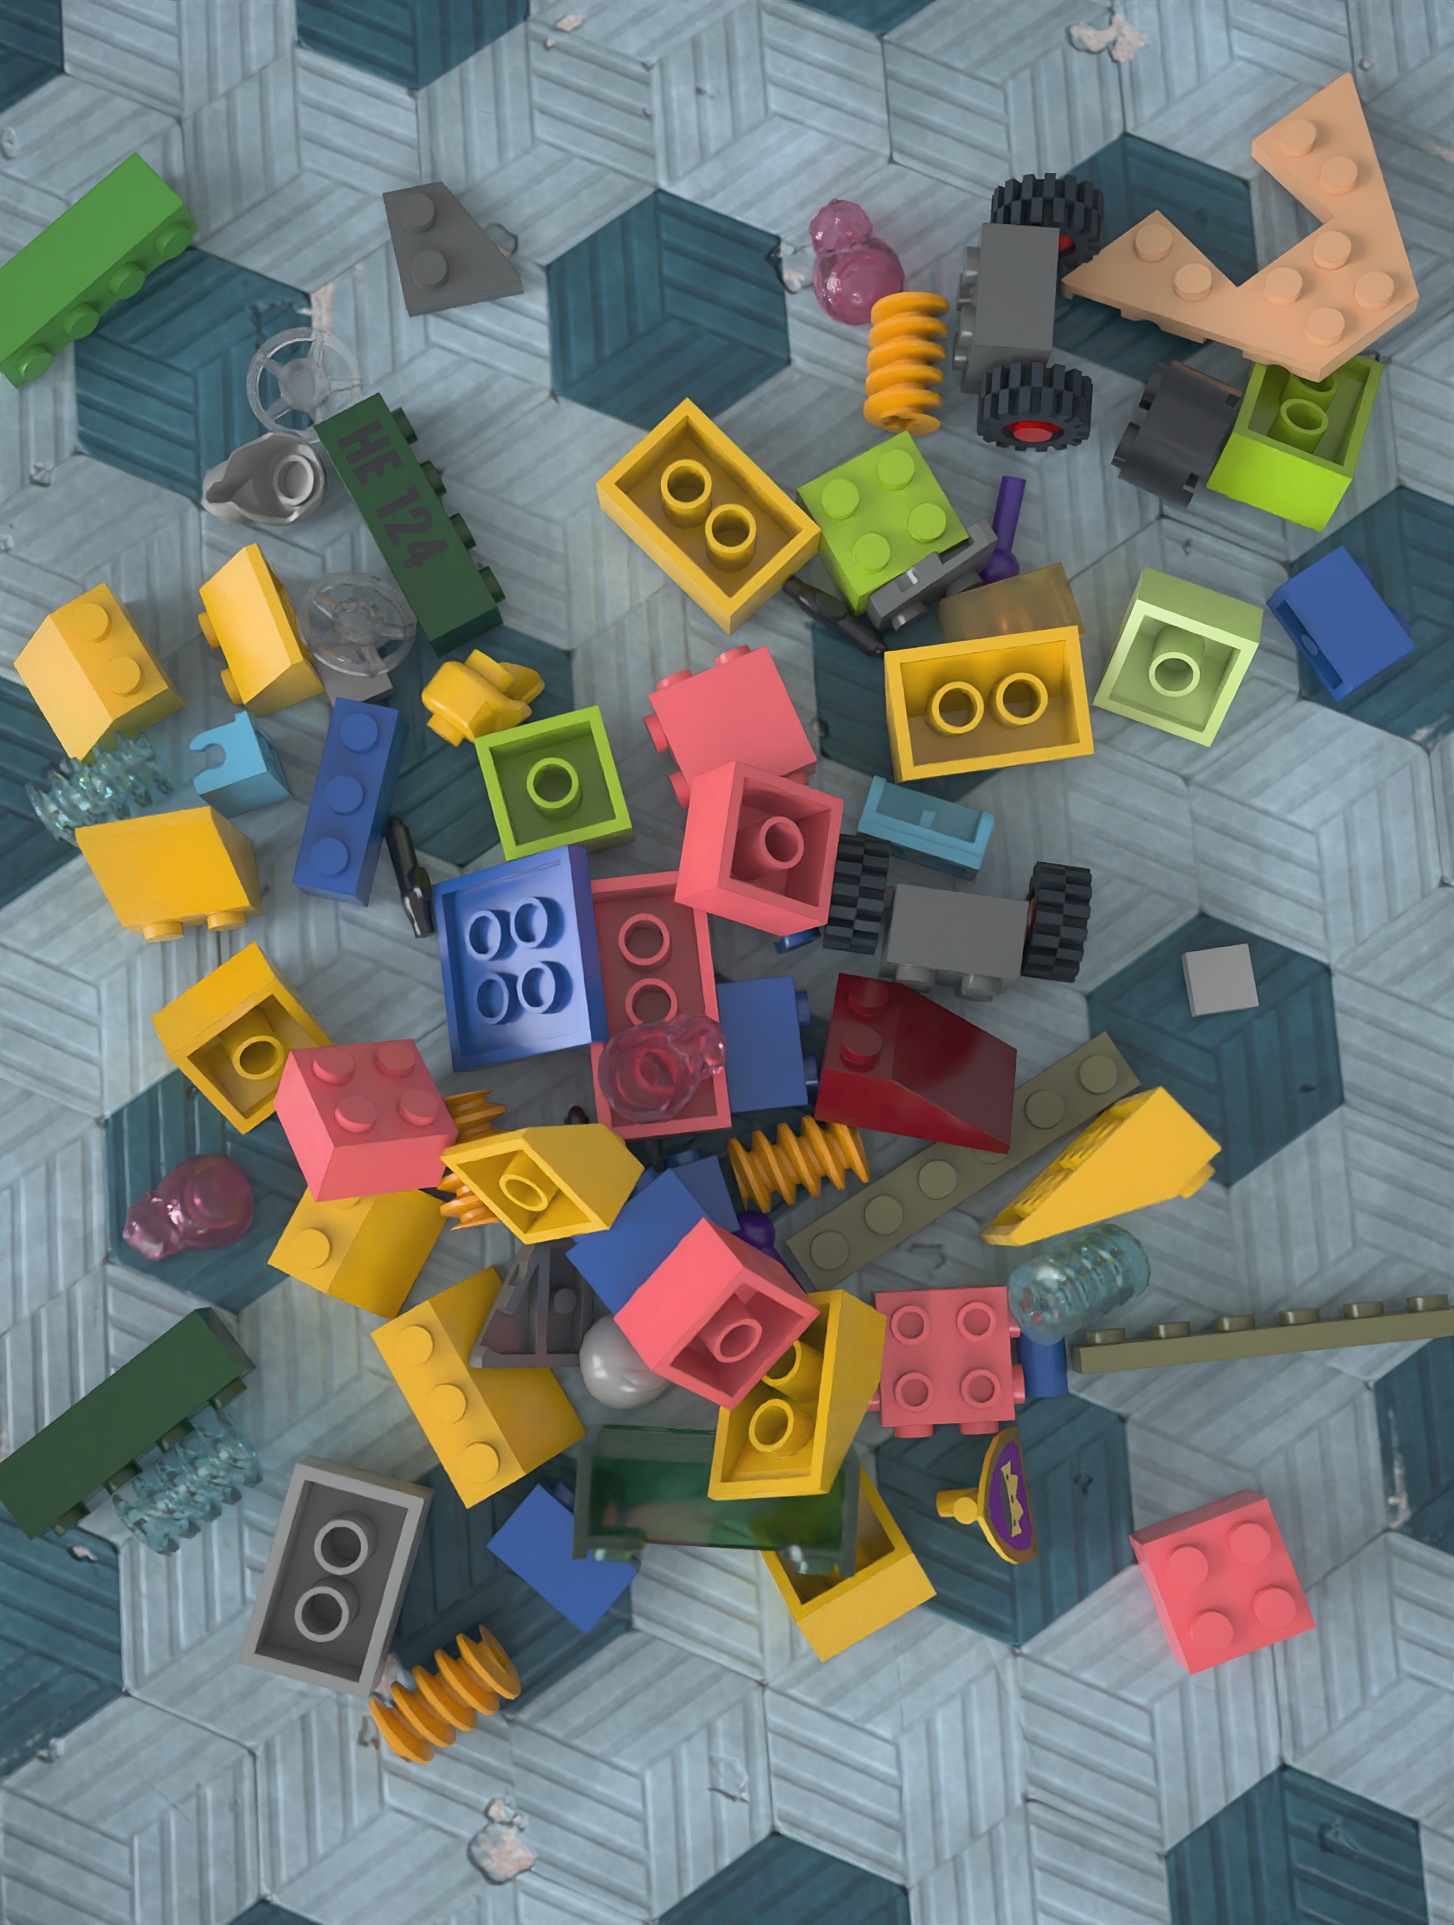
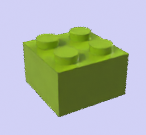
(879, 518)
(554, 785)

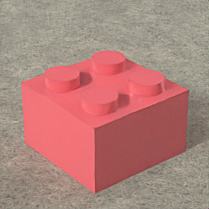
(759, 849)
(364, 1119)
(716, 1315)
(1221, 1580)

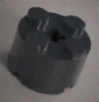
(1178, 433)

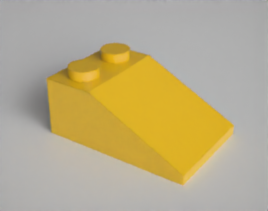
(174, 872)
(805, 1409)

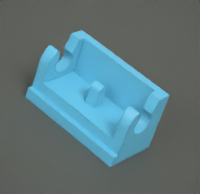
(248, 775)
(926, 829)

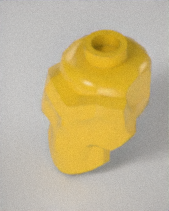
(479, 697)

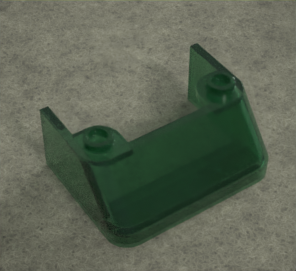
(654, 1489)

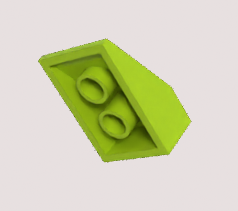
(1296, 440)

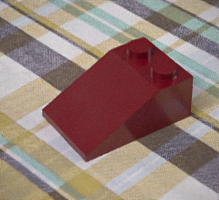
(913, 1068)

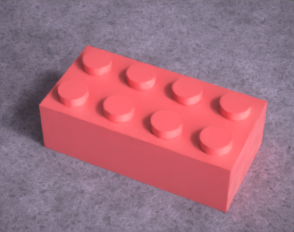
(654, 969)

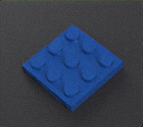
(520, 960)

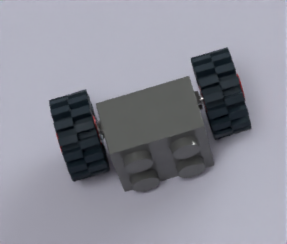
(1010, 310)
(957, 936)

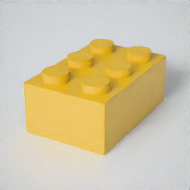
(708, 516)

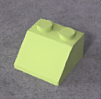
(1179, 656)

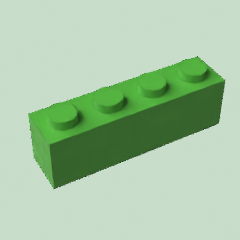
(86, 265)

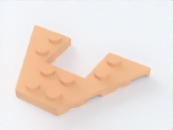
(1310, 303)

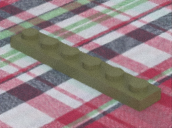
(950, 1174)
(1240, 1338)

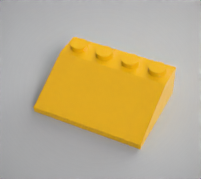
(1123, 1161)

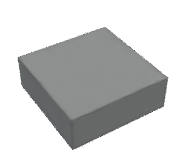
(353, 686)
(1219, 980)

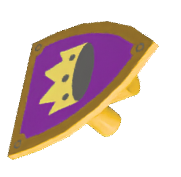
(999, 1502)

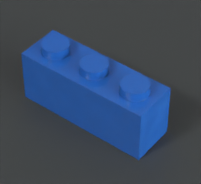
(351, 802)

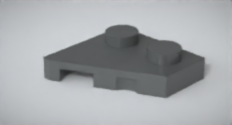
(444, 252)
(905, 598)
(538, 1312)

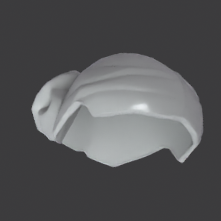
(267, 481)
(615, 1369)

